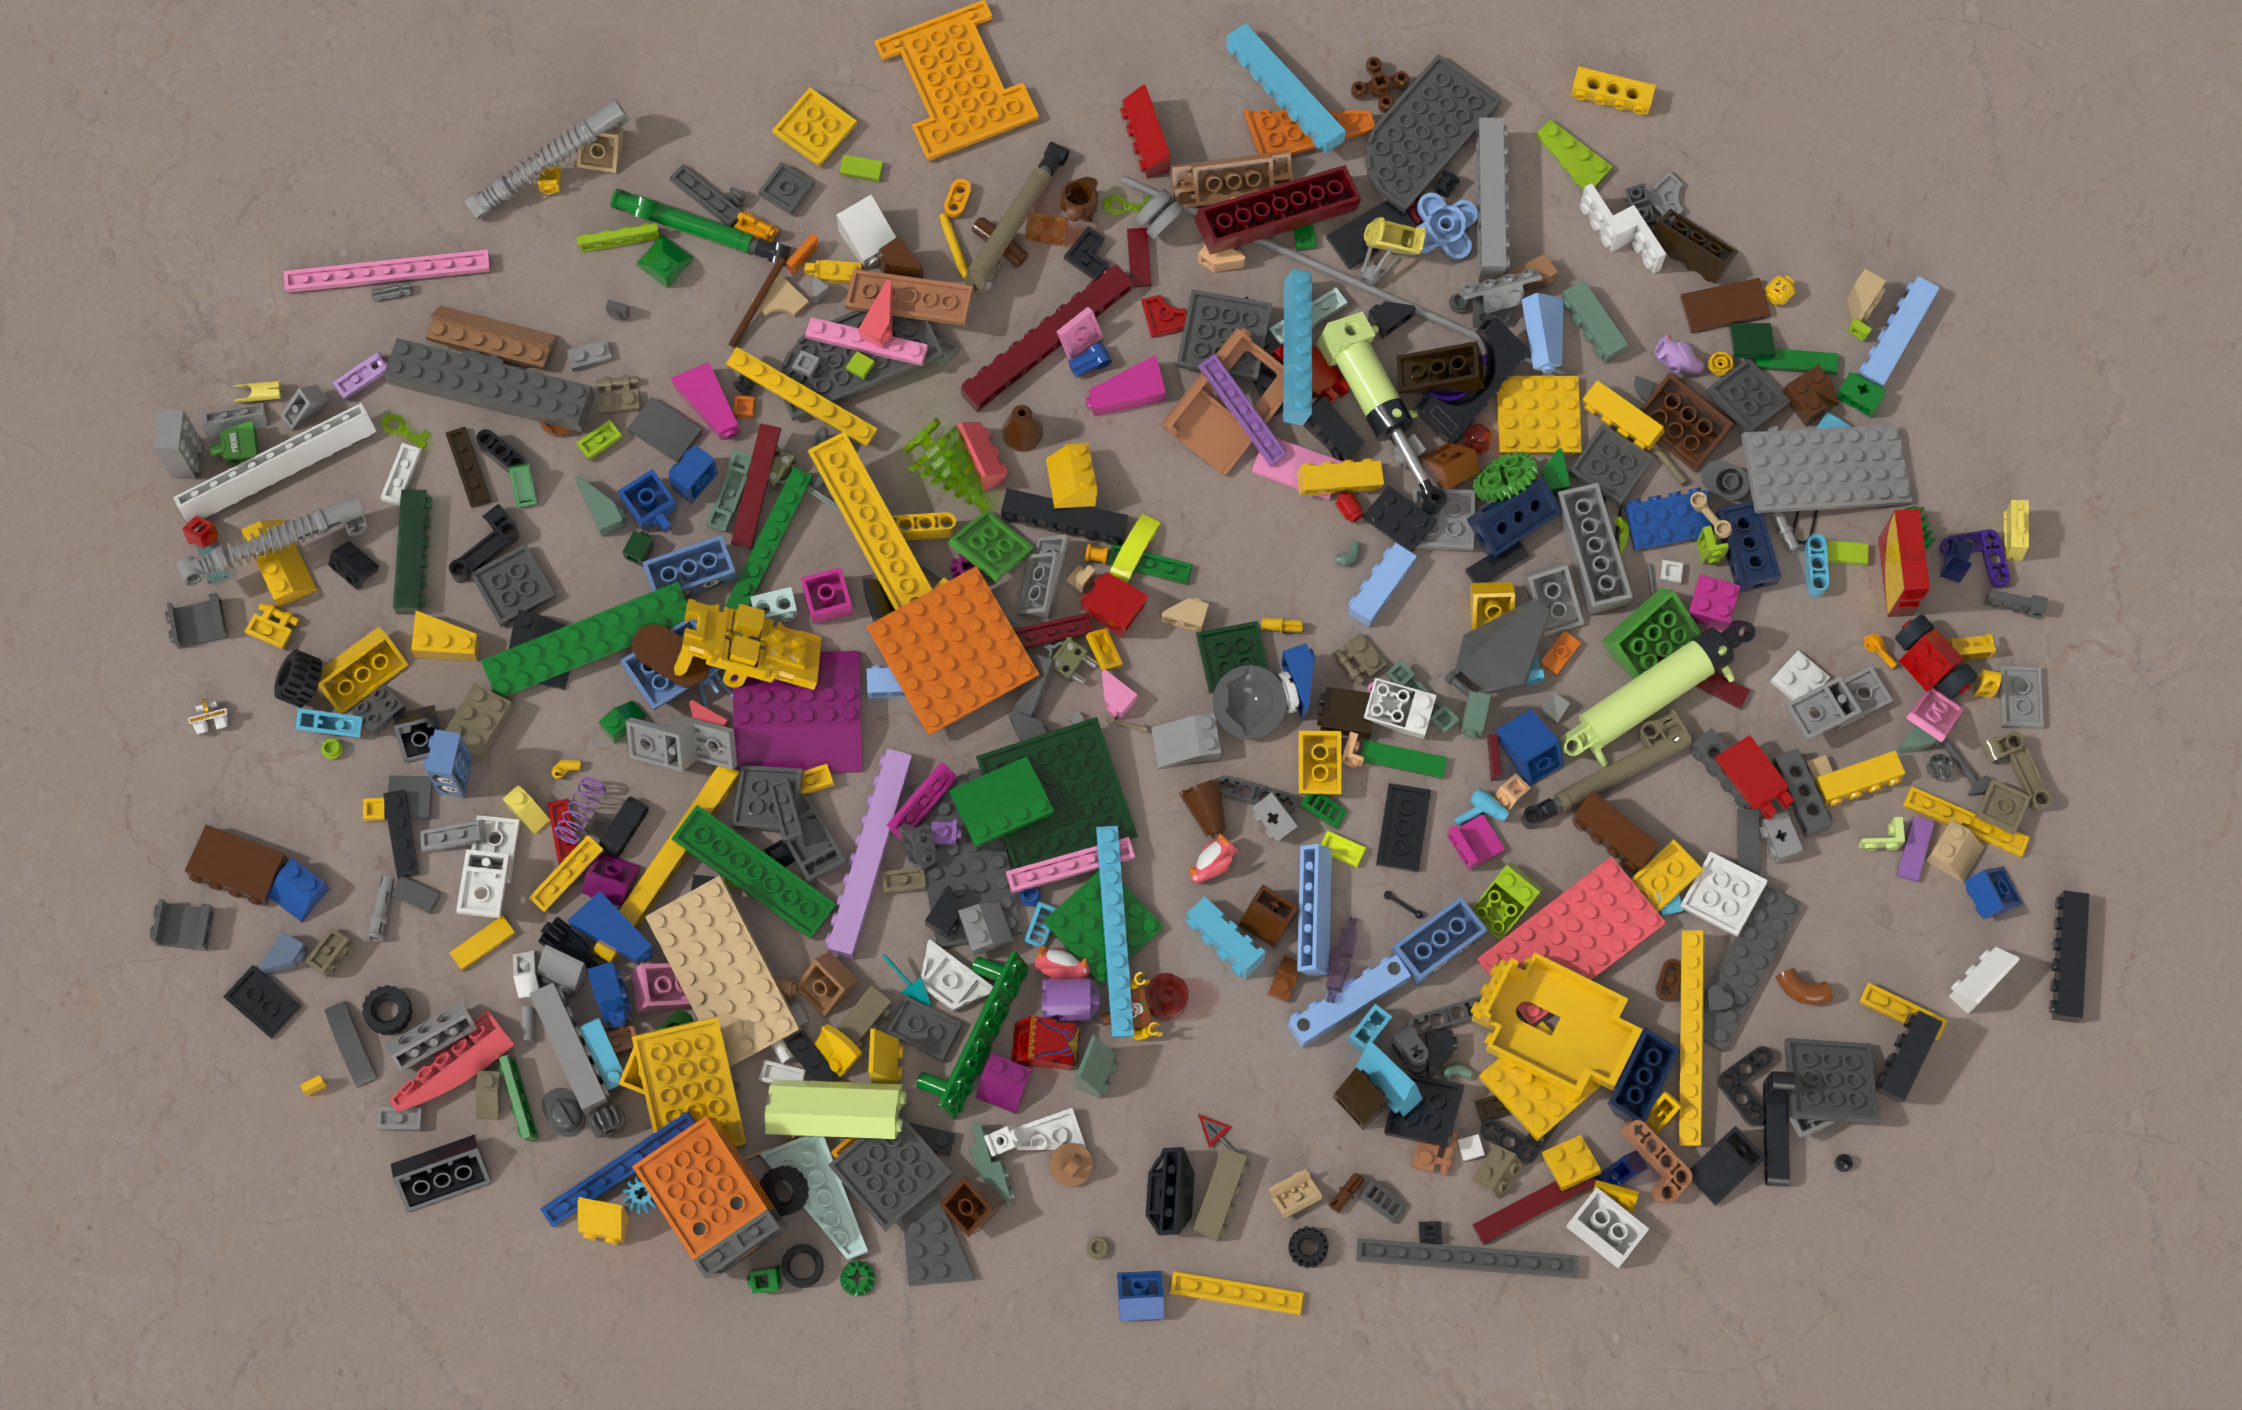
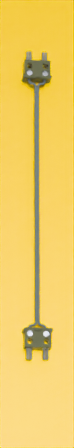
(1064, 658)

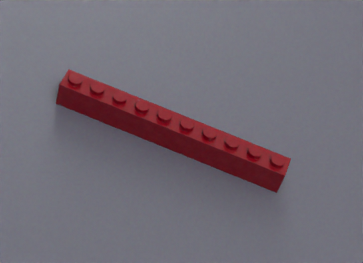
(1043, 340)

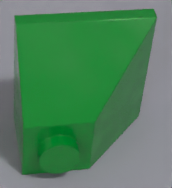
(664, 261)

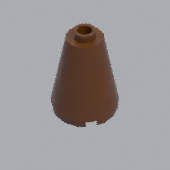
(1022, 429)
(1206, 806)

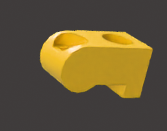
(1987, 683)

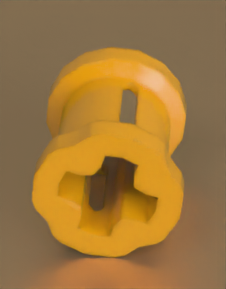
(1096, 554)

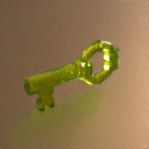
(1125, 205)
(402, 430)

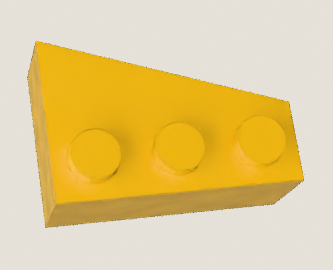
(443, 640)

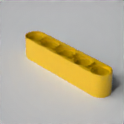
(934, 520)

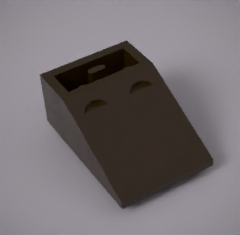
(1360, 1098)

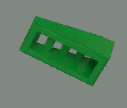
(1319, 814)

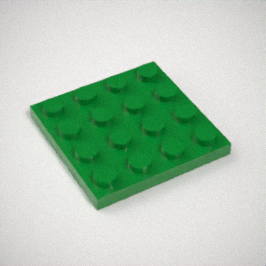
(1080, 925)

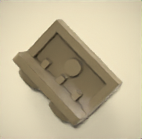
(329, 952)
(1498, 1170)

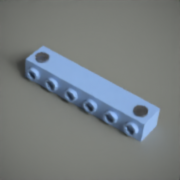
(1354, 998)

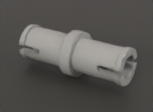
(1785, 531)

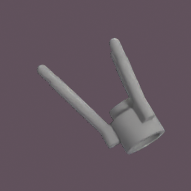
(1372, 273)

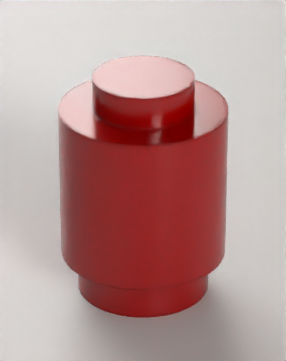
(1349, 507)

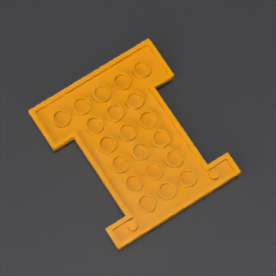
(957, 82)

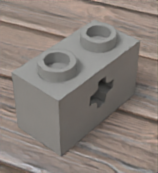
(1273, 804)
(1783, 827)

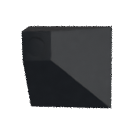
(530, 626)

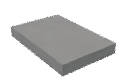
(2021, 697)

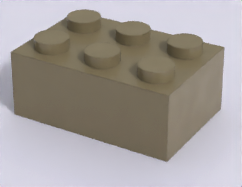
(480, 720)

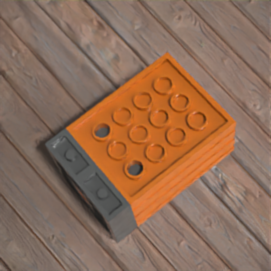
(710, 1197)

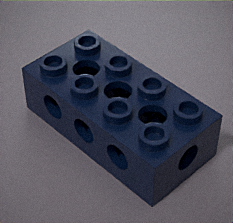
(1511, 527)
(1761, 551)

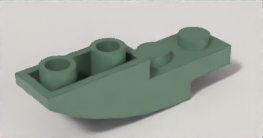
(990, 1173)

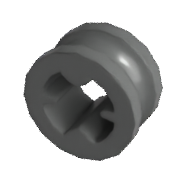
(735, 196)

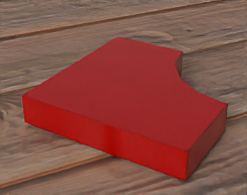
(1161, 317)

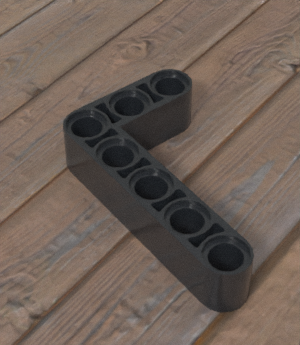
(1776, 1091)

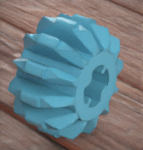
(634, 1200)

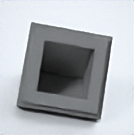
(819, 290)

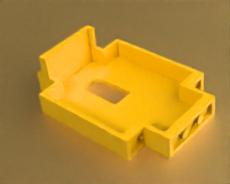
(1587, 1040)

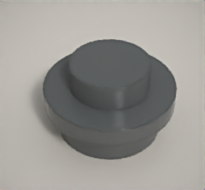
(1458, 304)

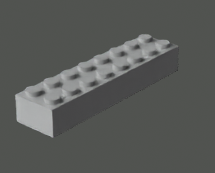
(1491, 199)

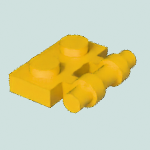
(271, 632)

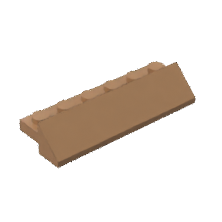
(1230, 177)
(511, 342)

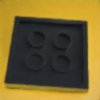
(1432, 1117)

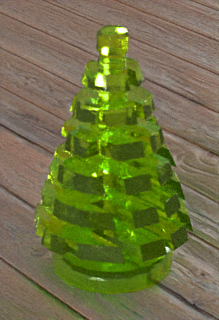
(949, 467)

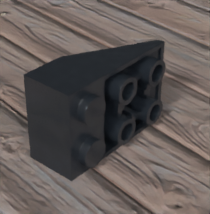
(1726, 1165)

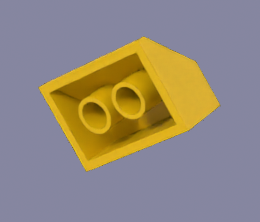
(1072, 476)

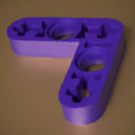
(1982, 546)

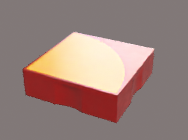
(1903, 563)

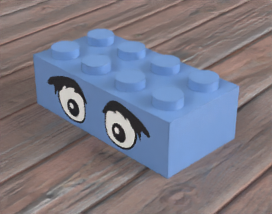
(694, 567)
(448, 763)
(1439, 940)

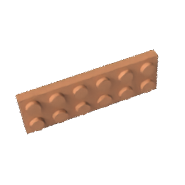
(912, 297)

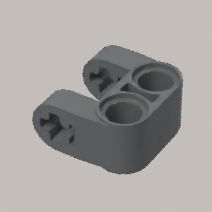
(1407, 1047)

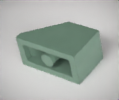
(1917, 741)

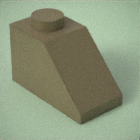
(488, 1094)

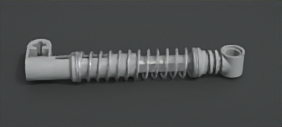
(586, 132)
(319, 522)

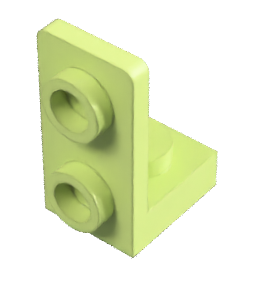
(1895, 831)

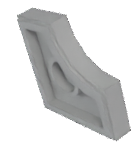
(1666, 195)

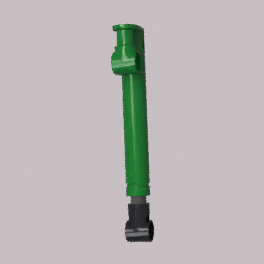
(697, 226)

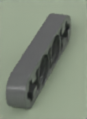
(1257, 791)
(1446, 1013)

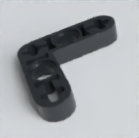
(1739, 1079)
(1520, 1143)

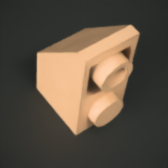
(1221, 261)

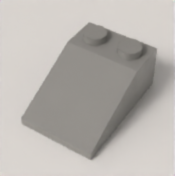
(1555, 590)
(1186, 741)

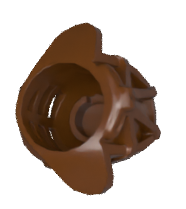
(1080, 199)

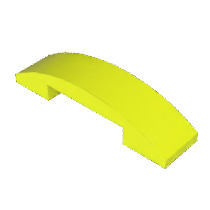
(1134, 547)

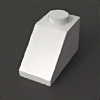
(525, 973)

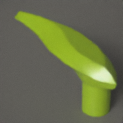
(1623, 533)

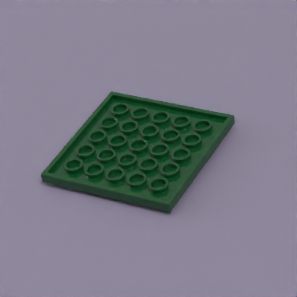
(1080, 787)

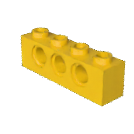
(1607, 82)

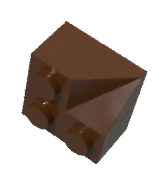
(1811, 395)
(972, 1204)

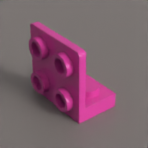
(1475, 842)

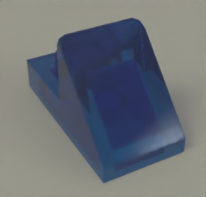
(1956, 560)

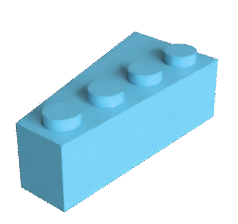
(1225, 938)

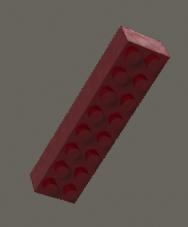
(1277, 209)

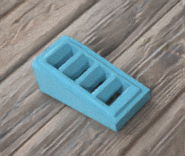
(1032, 941)

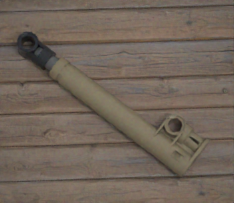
(990, 258)
(1668, 739)

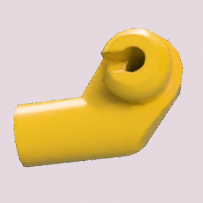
(564, 767)

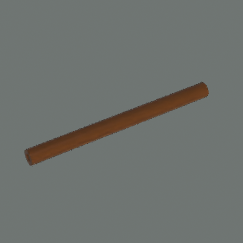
(757, 302)

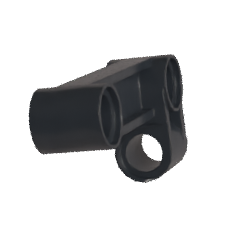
(488, 546)

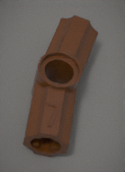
(1013, 253)

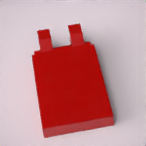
(1325, 379)
(1754, 776)

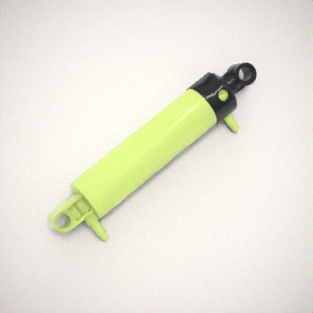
(1656, 688)

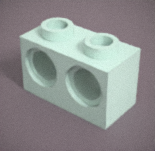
(773, 601)

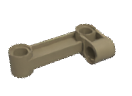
(2022, 764)

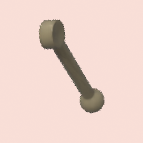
(1110, 721)

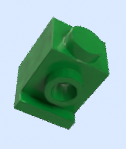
(758, 1285)

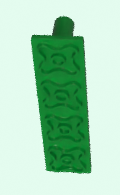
(987, 1027)

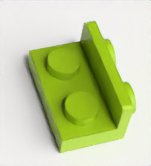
(1708, 549)

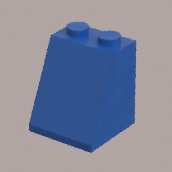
(1530, 747)

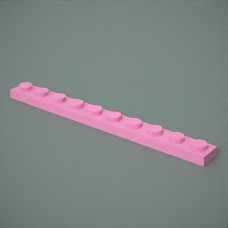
(386, 271)

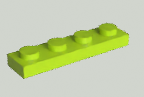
(624, 236)

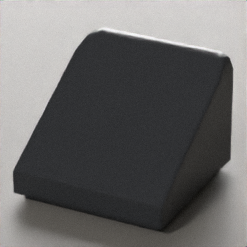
(780, 853)

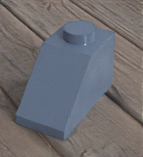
(283, 955)

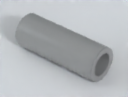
(527, 1024)

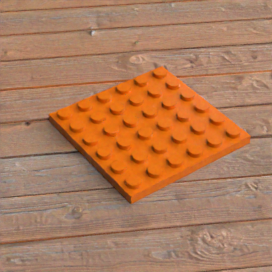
(952, 651)

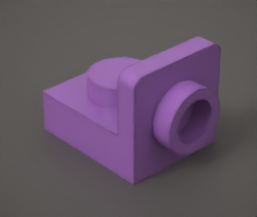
(945, 832)

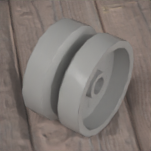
(1158, 213)

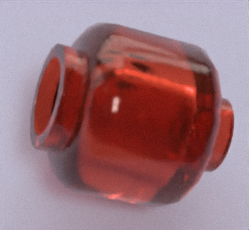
(1478, 438)

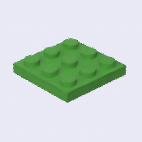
(991, 545)

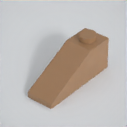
(1544, 267)

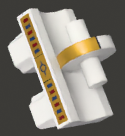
(199, 721)

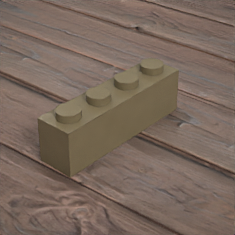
(1220, 1193)

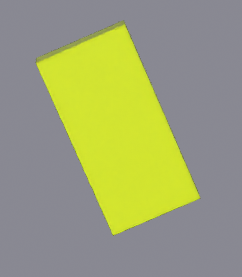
(1344, 849)

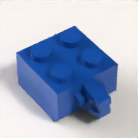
(648, 501)
(610, 994)

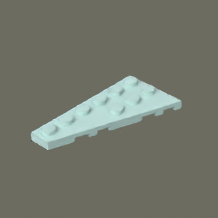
(827, 1196)

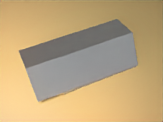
(1043, 576)

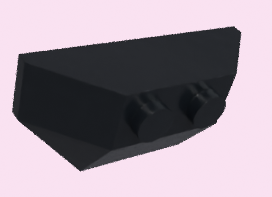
(1170, 1192)

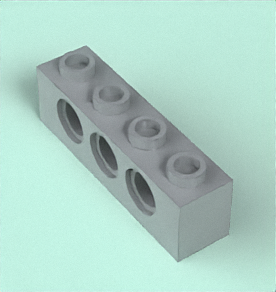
(430, 1036)

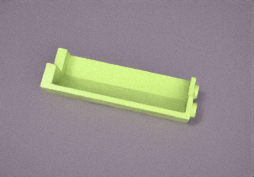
(834, 1109)

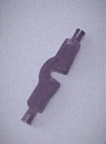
(1338, 969)

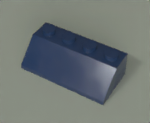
(1643, 1077)

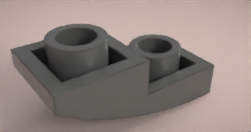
(1640, 199)

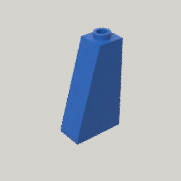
(609, 927)

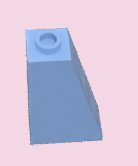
(1544, 330)

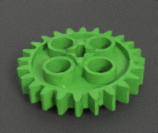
(1492, 483)

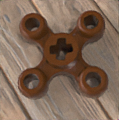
(1399, 80)

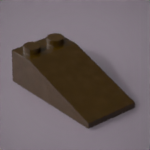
(1442, 370)

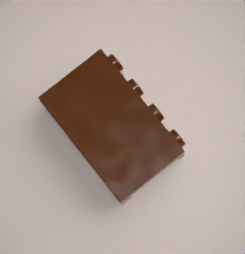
(235, 865)

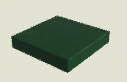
(1752, 340)

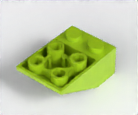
(1506, 900)

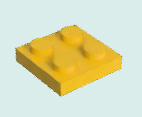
(1571, 1162)

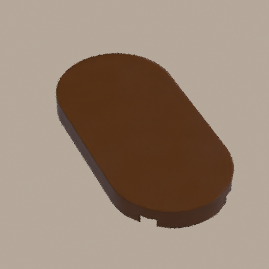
(659, 650)

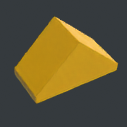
(1662, 1112)

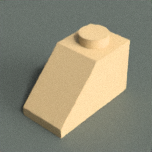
(1187, 614)

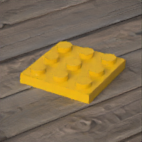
(814, 127)

